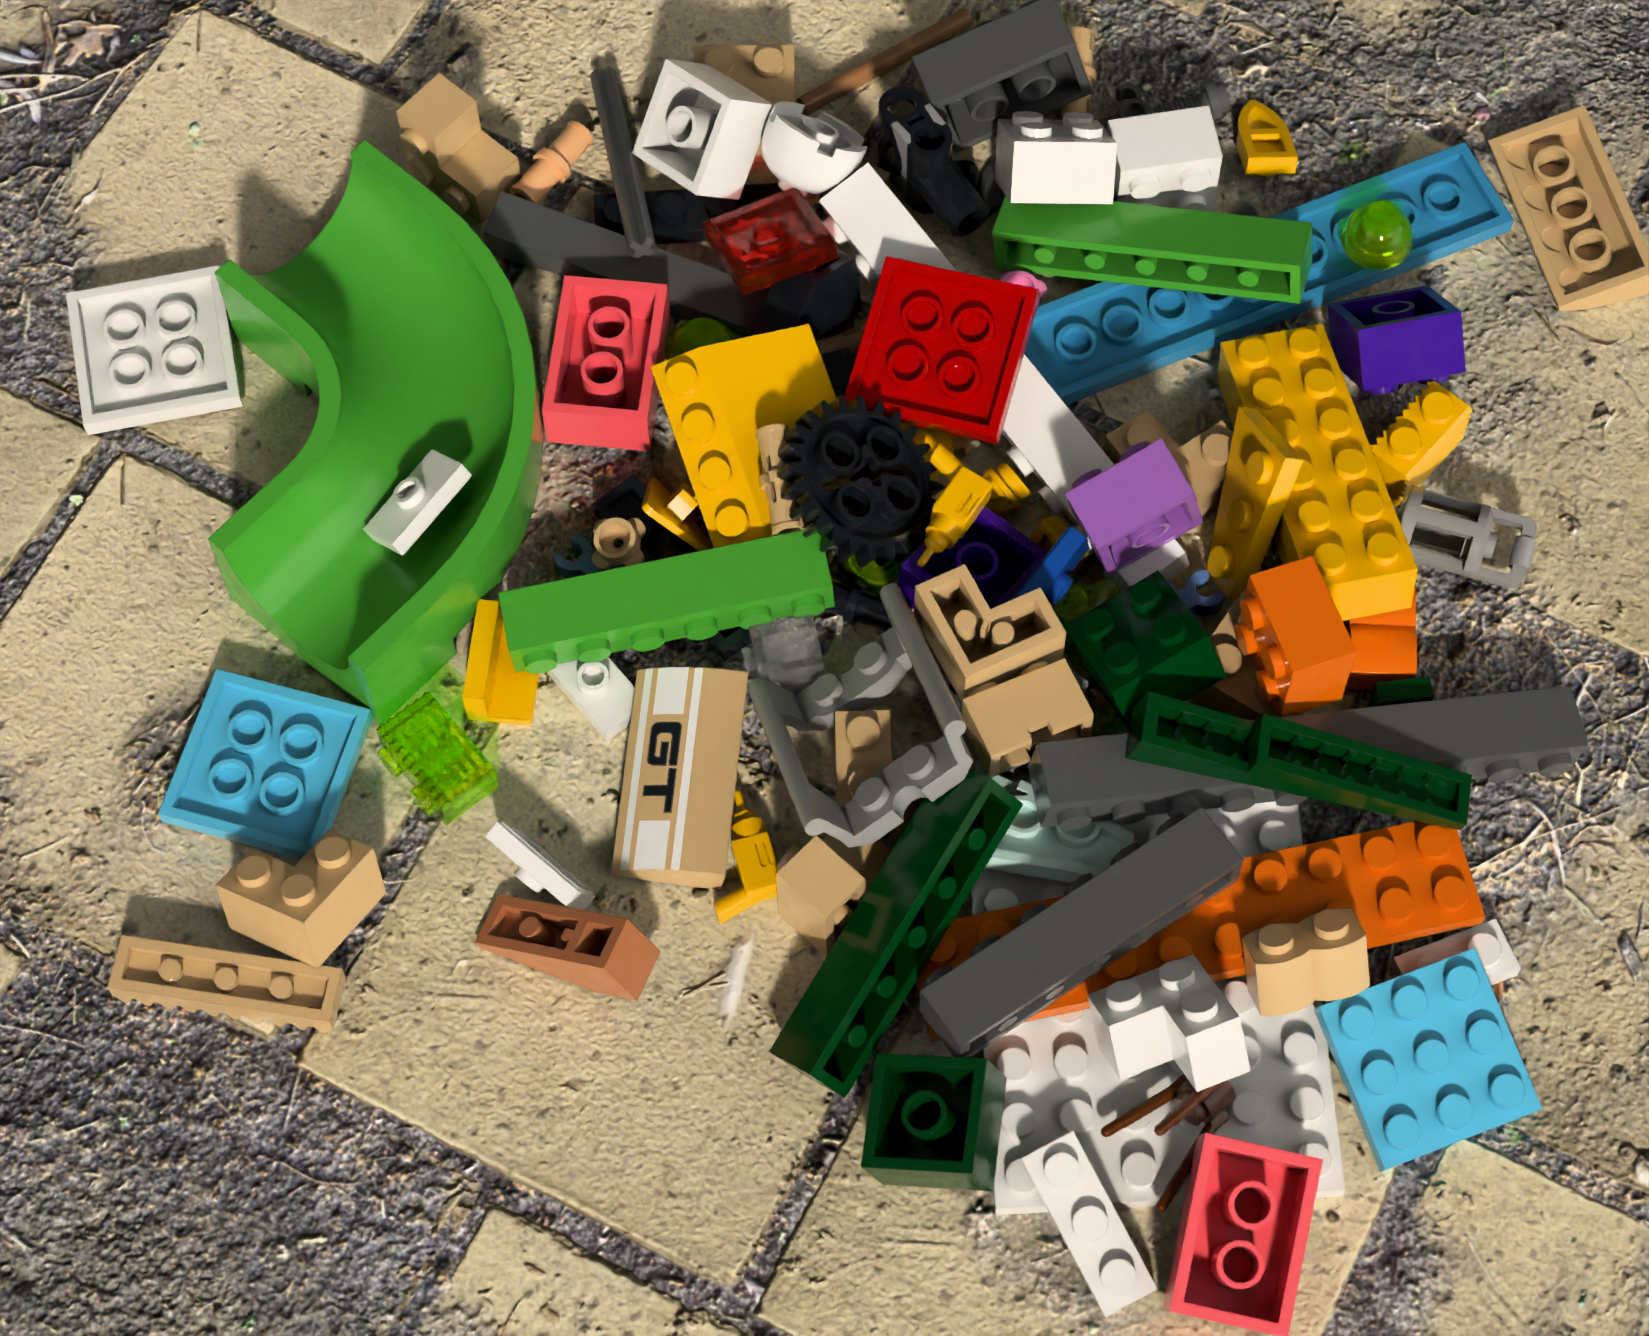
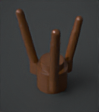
(1194, 1107)

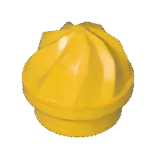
(1006, 491)

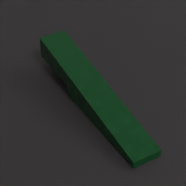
(1295, 761)

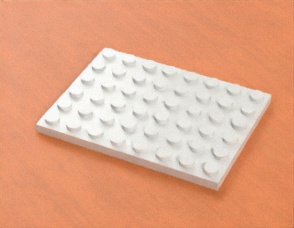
(1066, 1084)

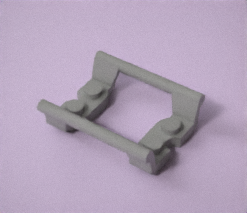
(877, 670)

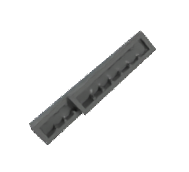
(573, 247)

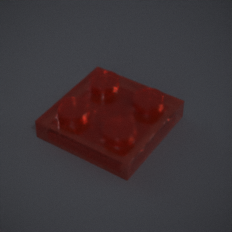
(770, 240)

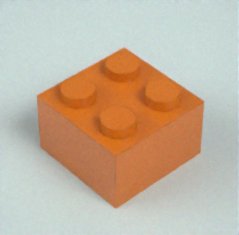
(1294, 638)

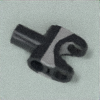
(924, 164)

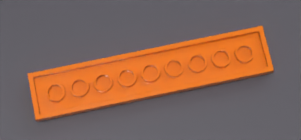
(1394, 878)

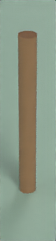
(884, 61)

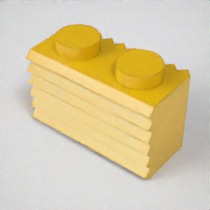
(1420, 439)

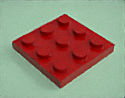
(943, 348)

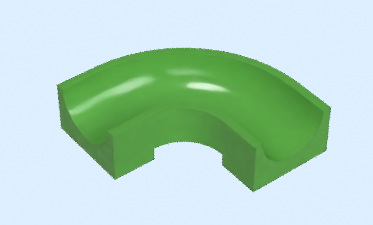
(410, 351)

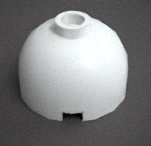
(808, 150)

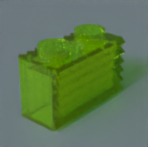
(436, 759)

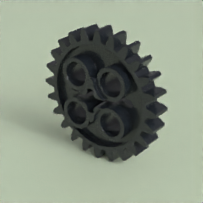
(882, 517)

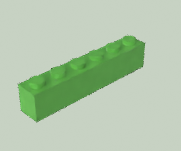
(1157, 247)
(665, 601)

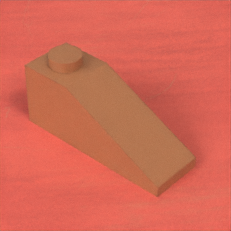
(571, 944)

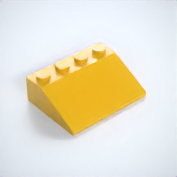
(718, 403)

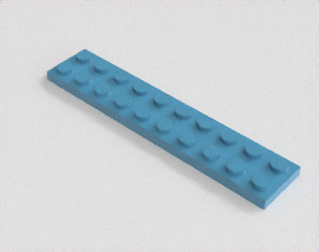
(1130, 330)

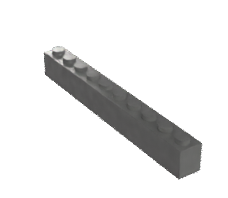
(1476, 735)

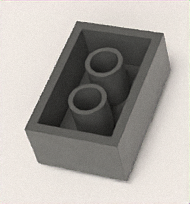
(1003, 69)

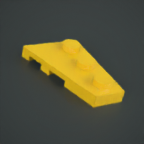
(1252, 500)

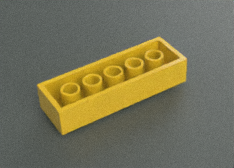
(1339, 497)

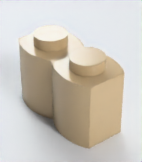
(1306, 962)

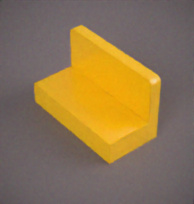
(491, 684)

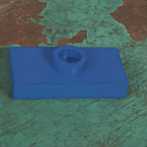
(1056, 566)

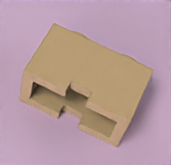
(1027, 710)

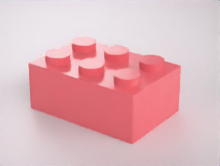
(602, 361)
(1242, 1234)

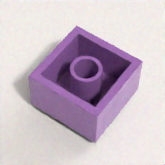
(1134, 505)

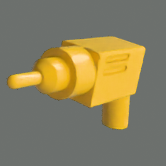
(956, 505)
(753, 861)

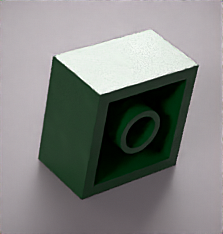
(1144, 644)
(934, 1122)

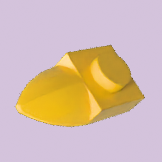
(1264, 142)

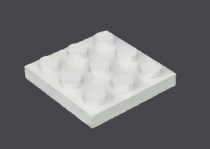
(152, 350)

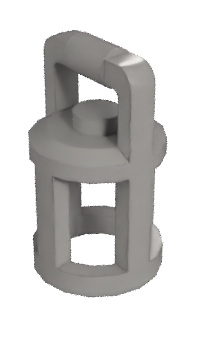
(1474, 537)

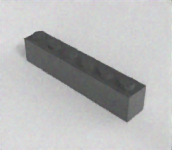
(1079, 933)

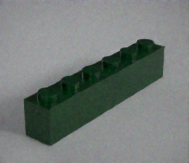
(895, 932)

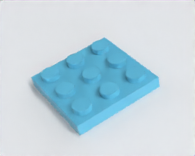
(265, 764)
(1427, 1059)

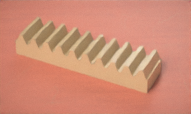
(226, 983)

